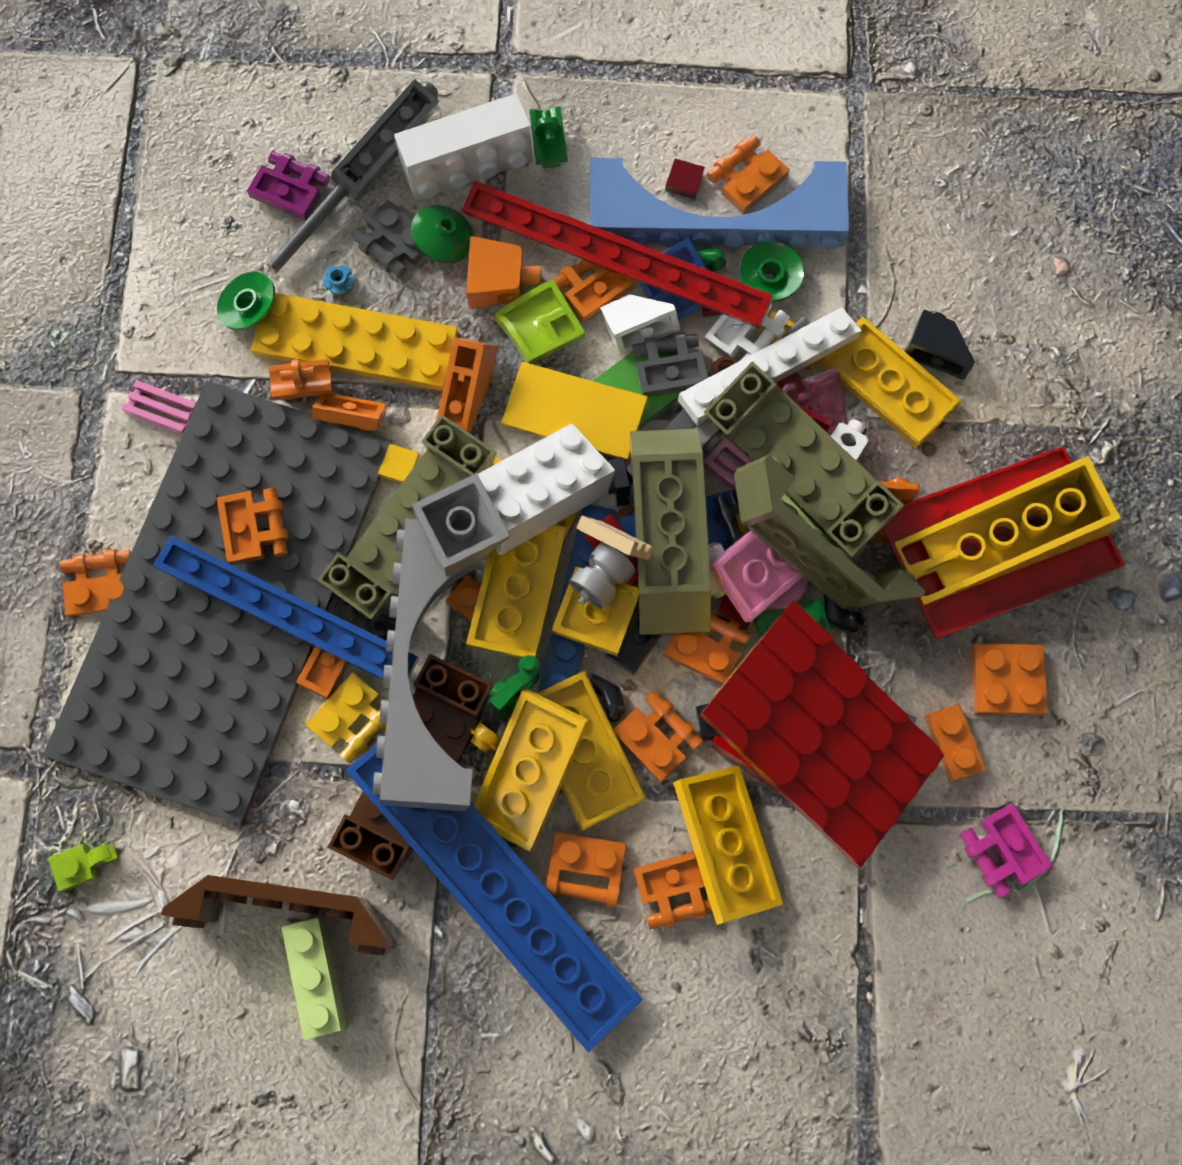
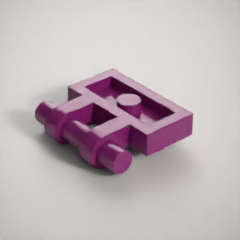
(284, 192)

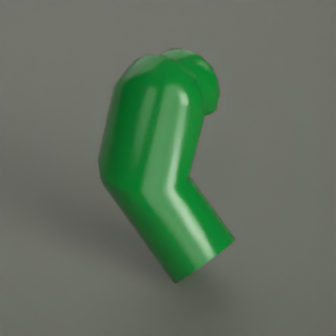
(713, 257)

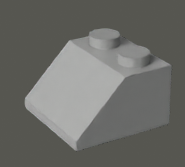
(460, 524)

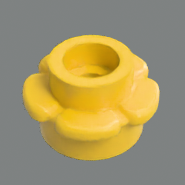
(484, 738)

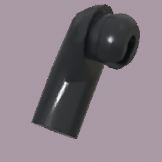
(843, 618)
(611, 696)

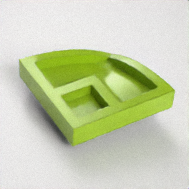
(540, 322)

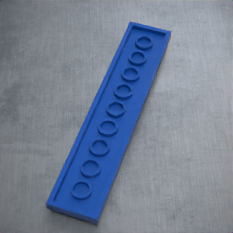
(512, 911)

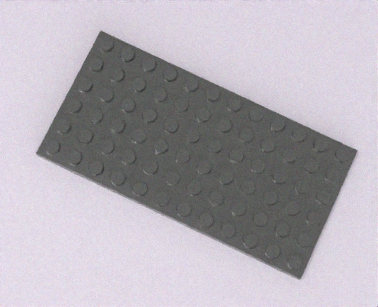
(182, 684)

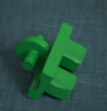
(548, 137)

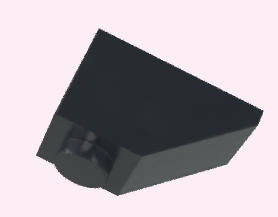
(940, 345)

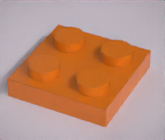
(1009, 679)

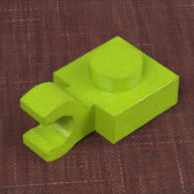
(78, 865)

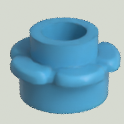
(342, 287)

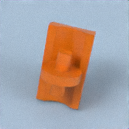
(300, 379)

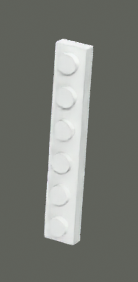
(777, 359)

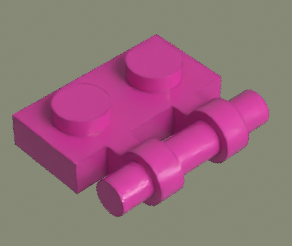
(1014, 844)

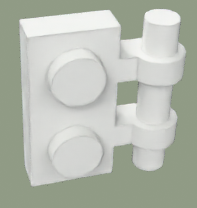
(731, 334)

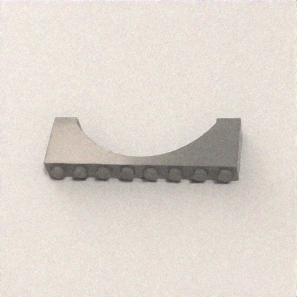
(414, 765)

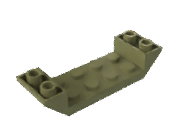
(827, 478)
(673, 521)
(803, 545)
(367, 571)

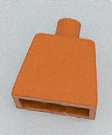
(497, 273)

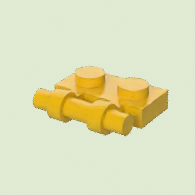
(342, 712)

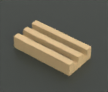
(615, 537)

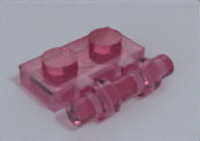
(822, 395)

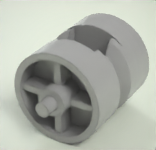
(597, 582)

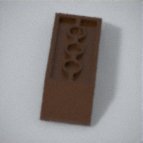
(449, 705)
(203, 902)

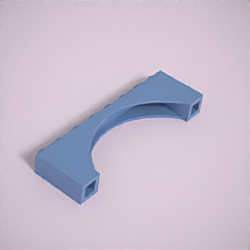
(806, 217)

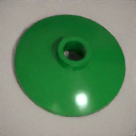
(437, 242)
(772, 259)
(246, 300)

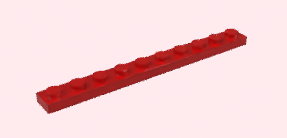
(618, 254)

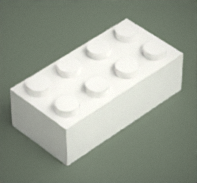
(465, 147)
(546, 484)

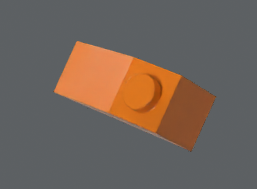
(467, 380)

